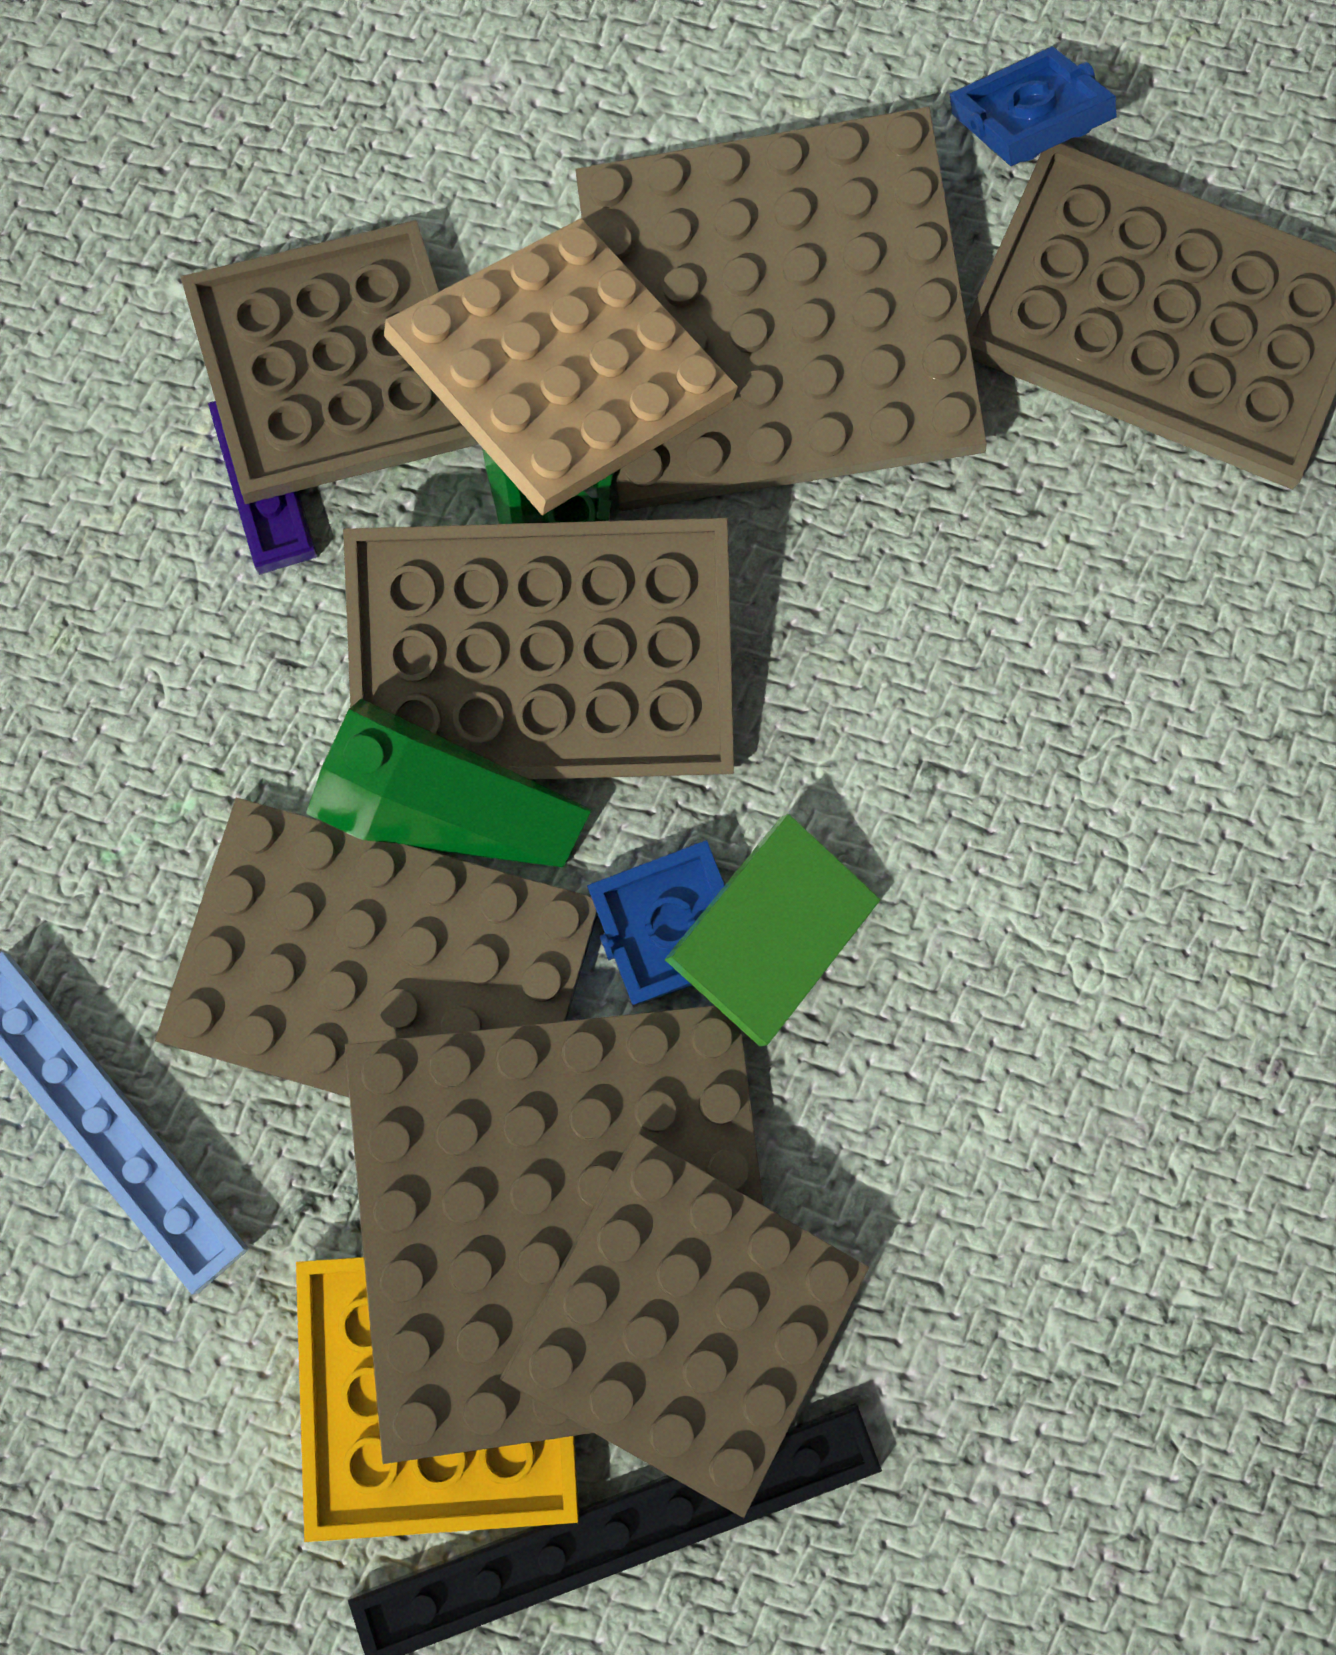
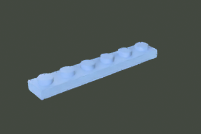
(112, 1135)

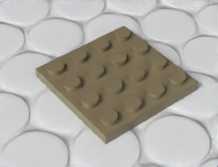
(306, 365)
(686, 1324)

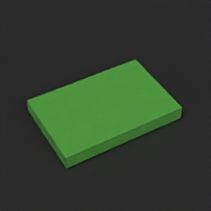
(773, 930)

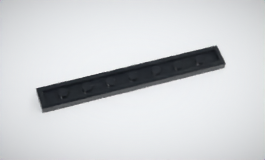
(605, 1541)

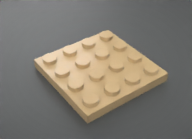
(560, 364)

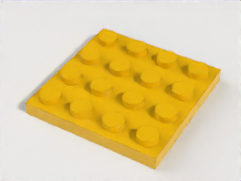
(343, 1474)

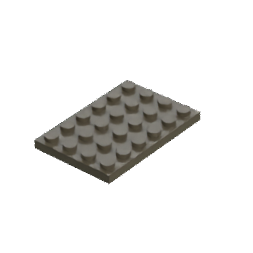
(1164, 314)
(550, 641)
(359, 942)

